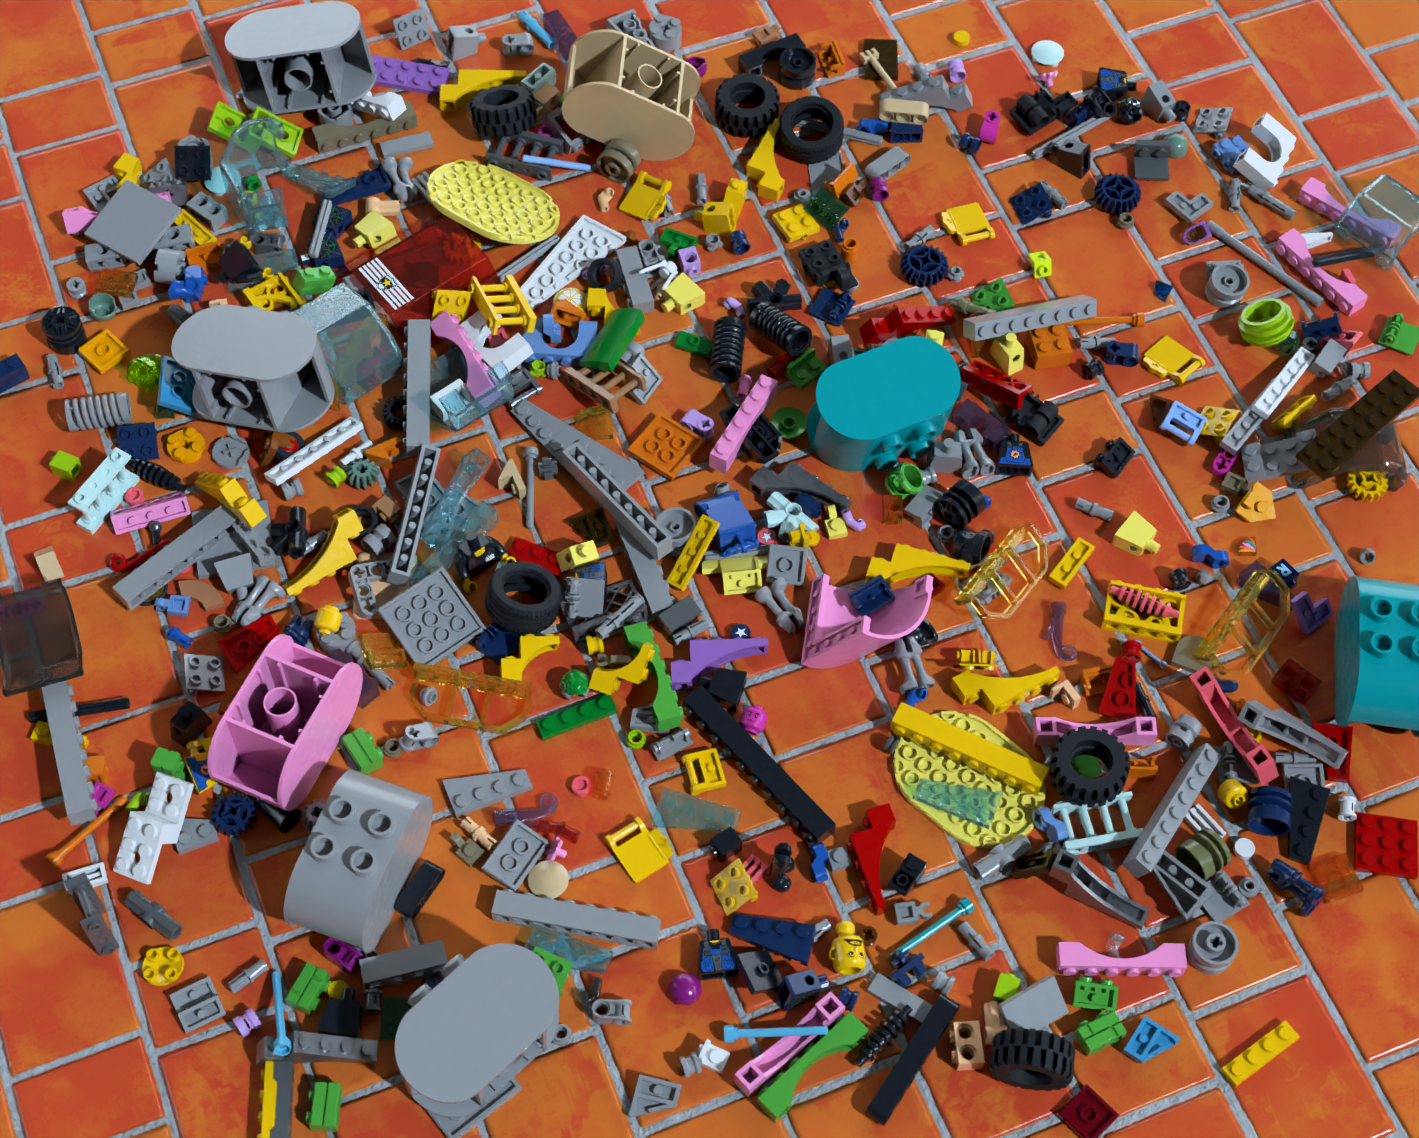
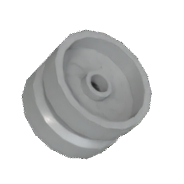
(1227, 285)
(679, 525)
(1212, 948)

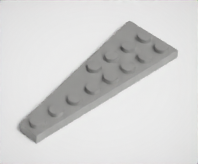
(558, 436)

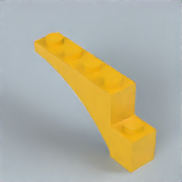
(474, 81)
(763, 165)
(231, 495)
(333, 555)
(915, 562)
(1001, 692)

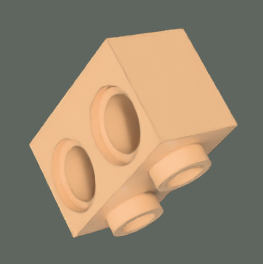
(971, 1045)

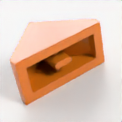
(567, 314)

